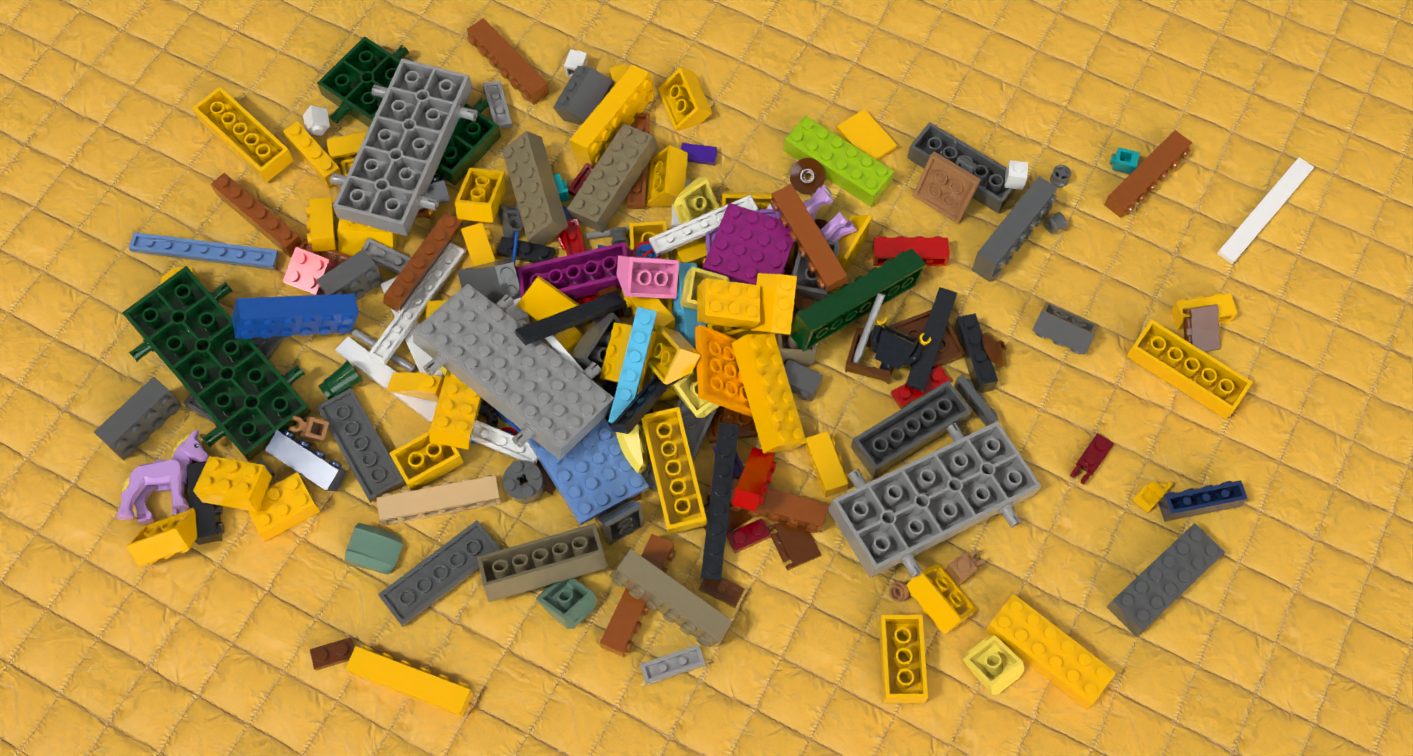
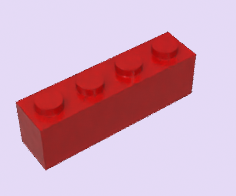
(931, 250)
(754, 480)

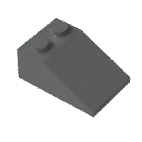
(492, 279)
(621, 521)

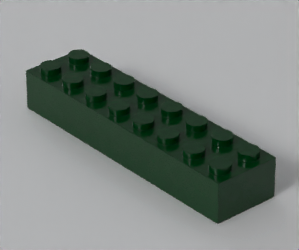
(856, 299)

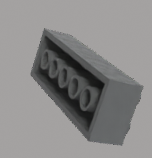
(992, 174)
(1015, 229)
(910, 429)
(1165, 579)

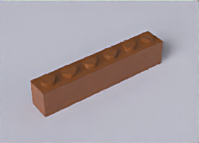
(508, 61)
(1148, 173)
(256, 214)
(809, 239)
(422, 261)
(786, 507)
(630, 610)

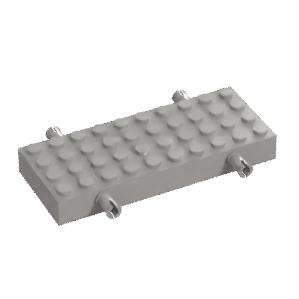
(403, 147)
(522, 382)
(933, 499)

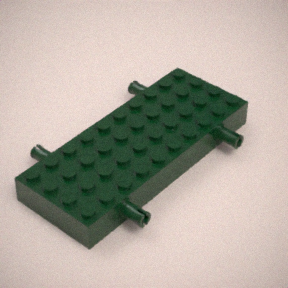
(368, 64)
(220, 371)

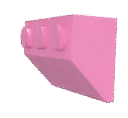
(648, 276)

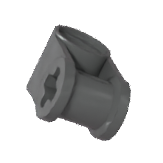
(510, 220)

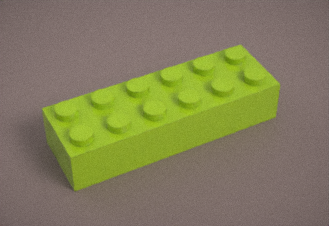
(842, 161)

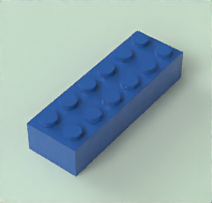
(294, 315)

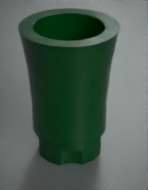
(340, 380)

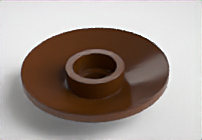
(799, 172)
(994, 349)

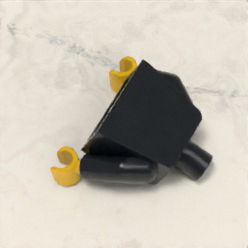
(894, 347)

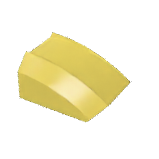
(695, 201)
(692, 280)
(688, 392)
(635, 448)
(994, 664)

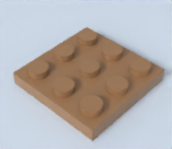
(946, 187)

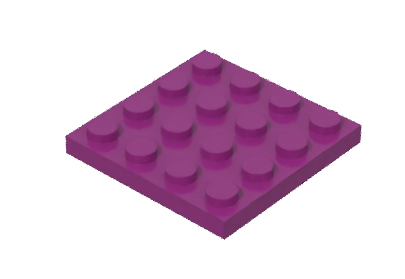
(748, 245)

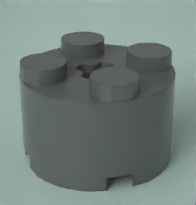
(518, 472)

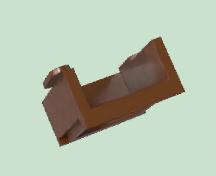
(863, 370)

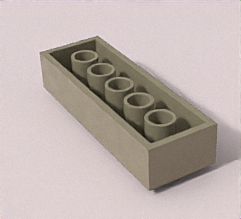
(612, 178)
(534, 188)
(541, 562)
(670, 599)

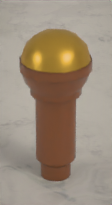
(426, 213)

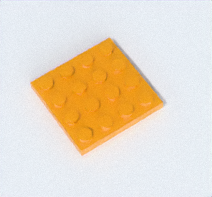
(718, 371)

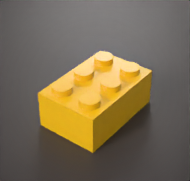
(480, 195)
(728, 303)
(424, 461)
(232, 483)
(284, 507)

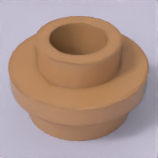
(898, 591)

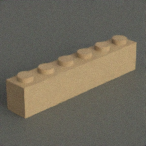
(438, 500)

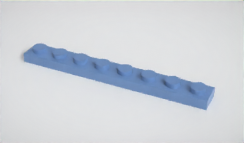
(204, 250)

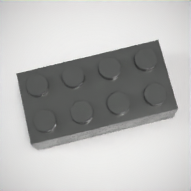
(138, 418)

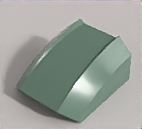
(373, 549)
(568, 602)

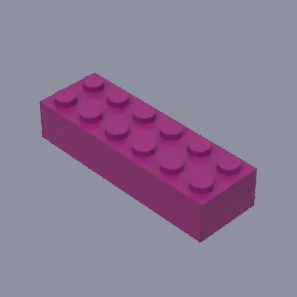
(578, 273)

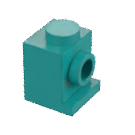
(1124, 160)
(561, 187)

